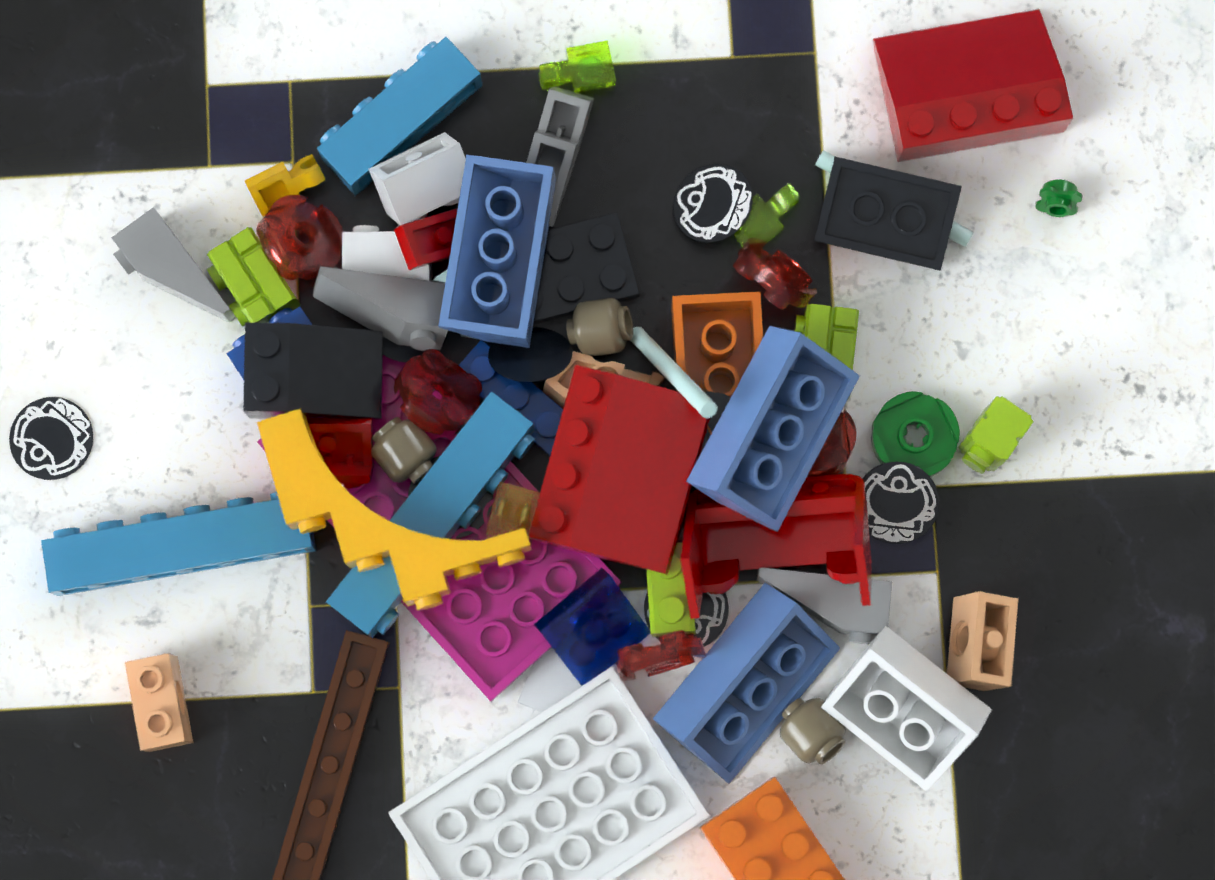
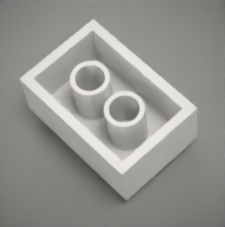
(906, 708)

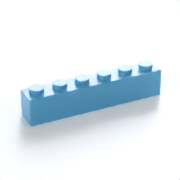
(440, 505)
(170, 546)

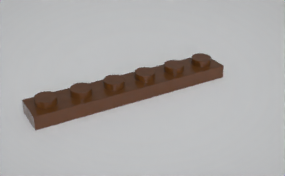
(332, 758)

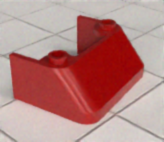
(821, 527)

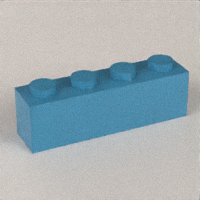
(400, 113)

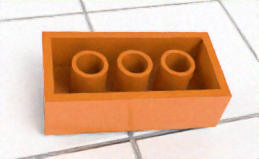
(716, 337)
(768, 839)

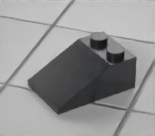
(313, 370)

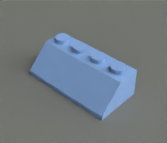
(498, 250)
(773, 427)
(747, 682)

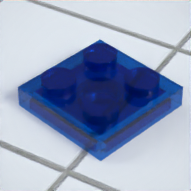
(592, 627)

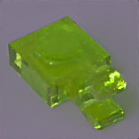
(586, 67)
(763, 218)

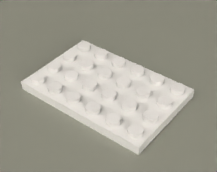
(557, 798)

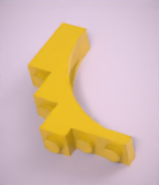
(313, 494)

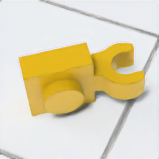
(279, 182)

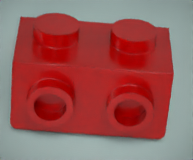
(345, 448)

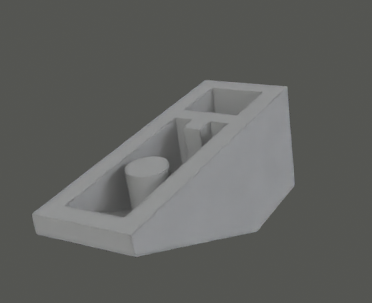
(164, 262)
(398, 306)
(834, 602)

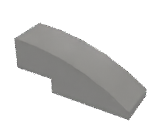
(560, 137)

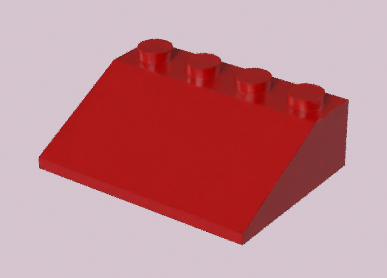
(972, 85)
(619, 470)

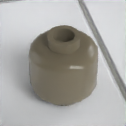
(600, 327)
(403, 450)
(811, 731)

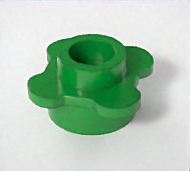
(1059, 198)

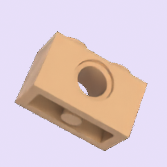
(982, 640)
(158, 702)

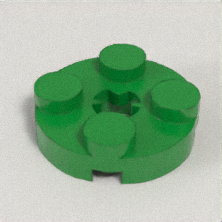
(924, 411)

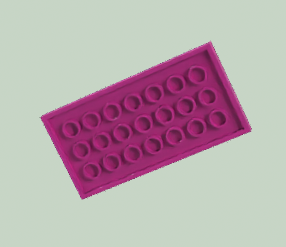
(492, 614)

